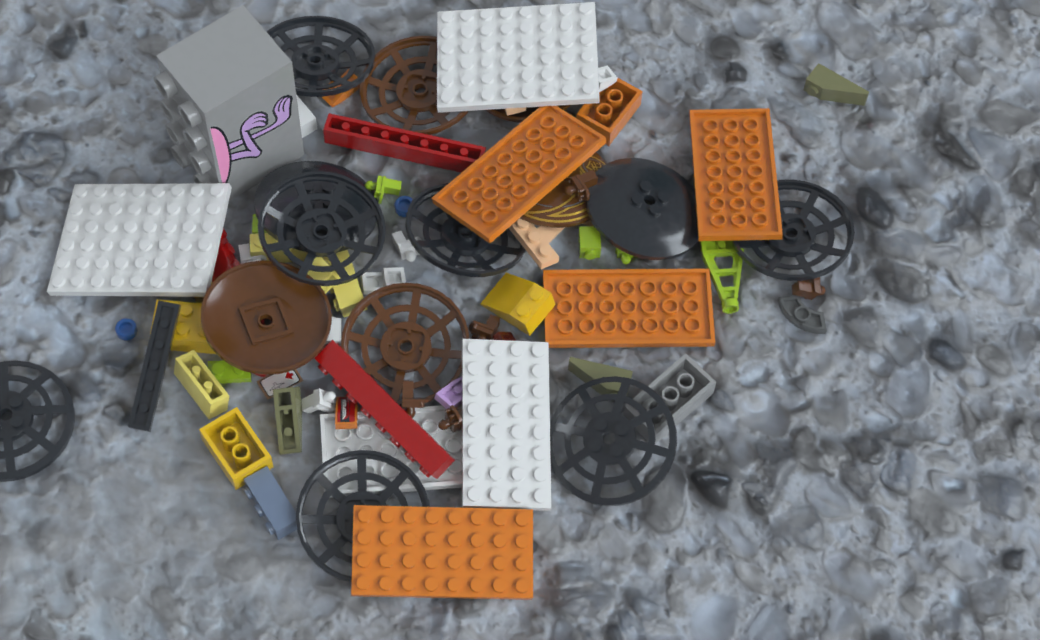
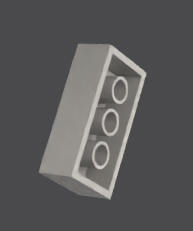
(681, 388)

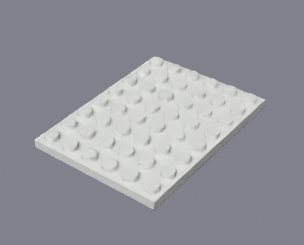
(517, 57)
(140, 240)

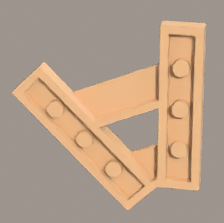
(537, 241)

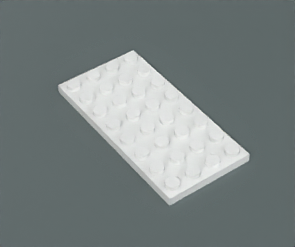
(505, 425)
(371, 438)

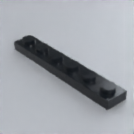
(154, 366)

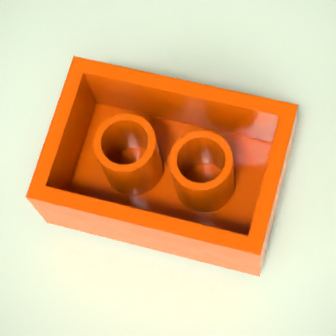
(614, 110)

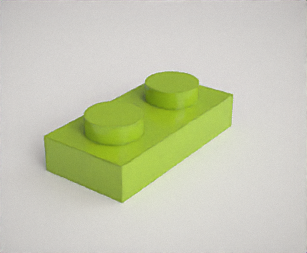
(227, 373)

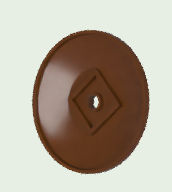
(258, 292)

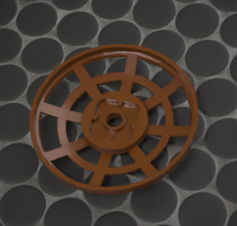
(407, 87)
(404, 332)

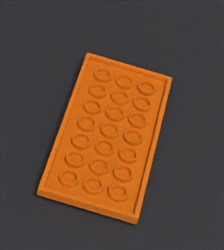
(518, 171)
(735, 175)
(629, 308)
(442, 552)

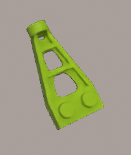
(729, 294)

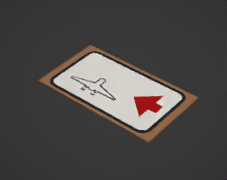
(278, 381)

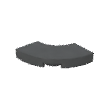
(802, 316)

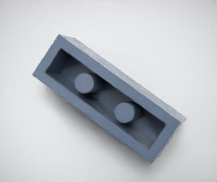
(271, 503)

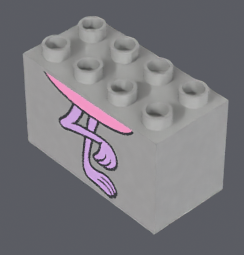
(230, 103)

